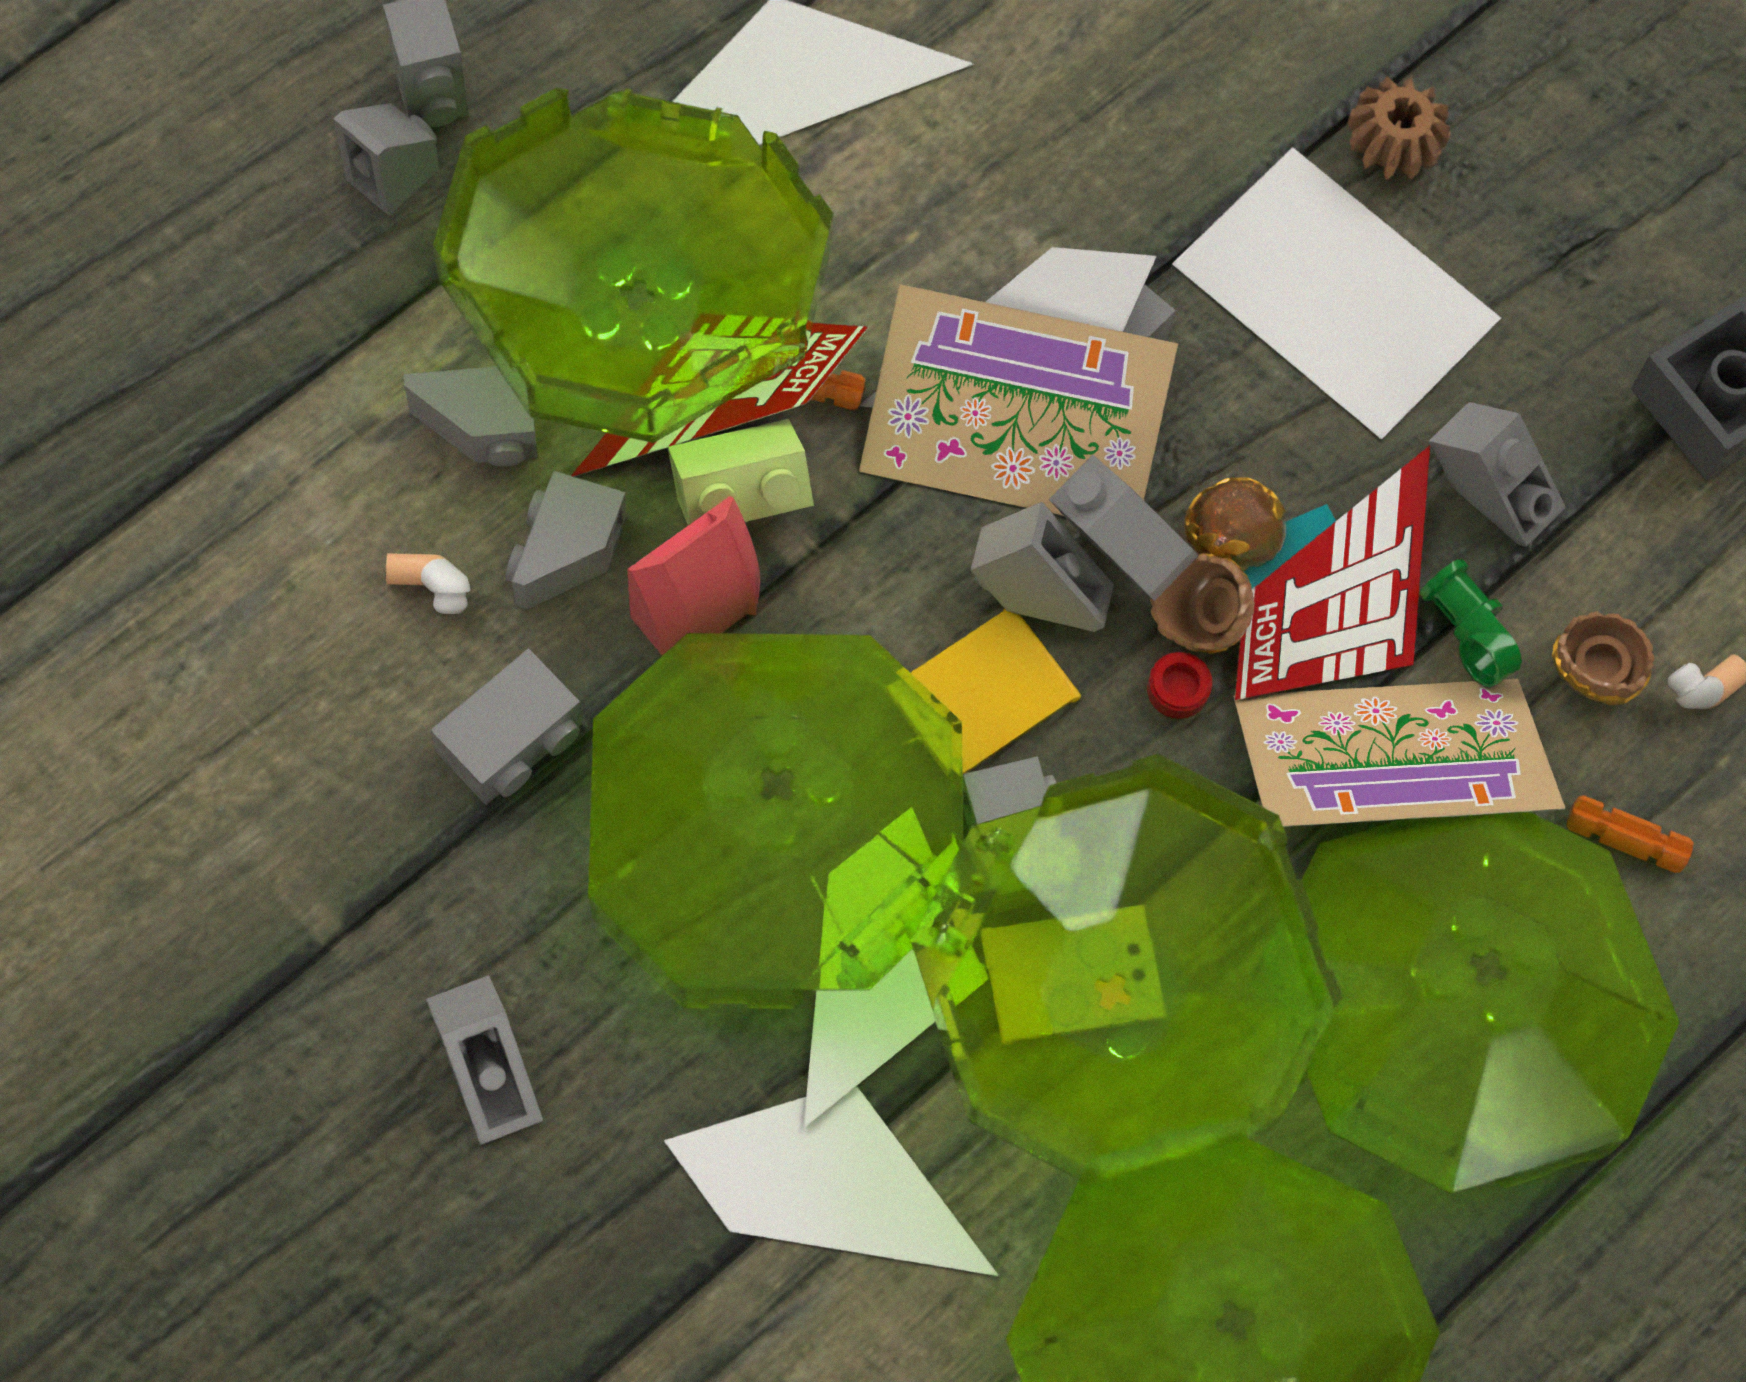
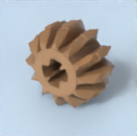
(1399, 128)

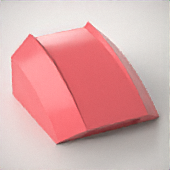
(696, 579)

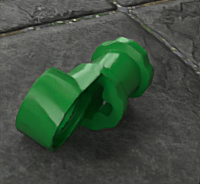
(1485, 644)

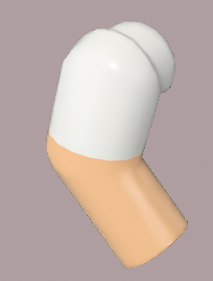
(434, 573)
(1710, 690)

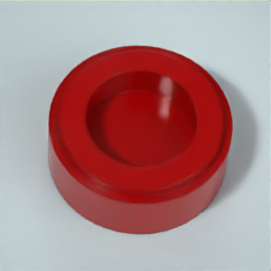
(1179, 685)

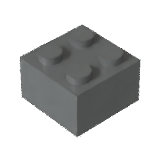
(1700, 390)

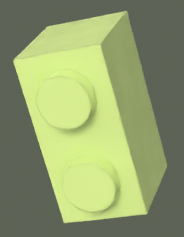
(754, 465)

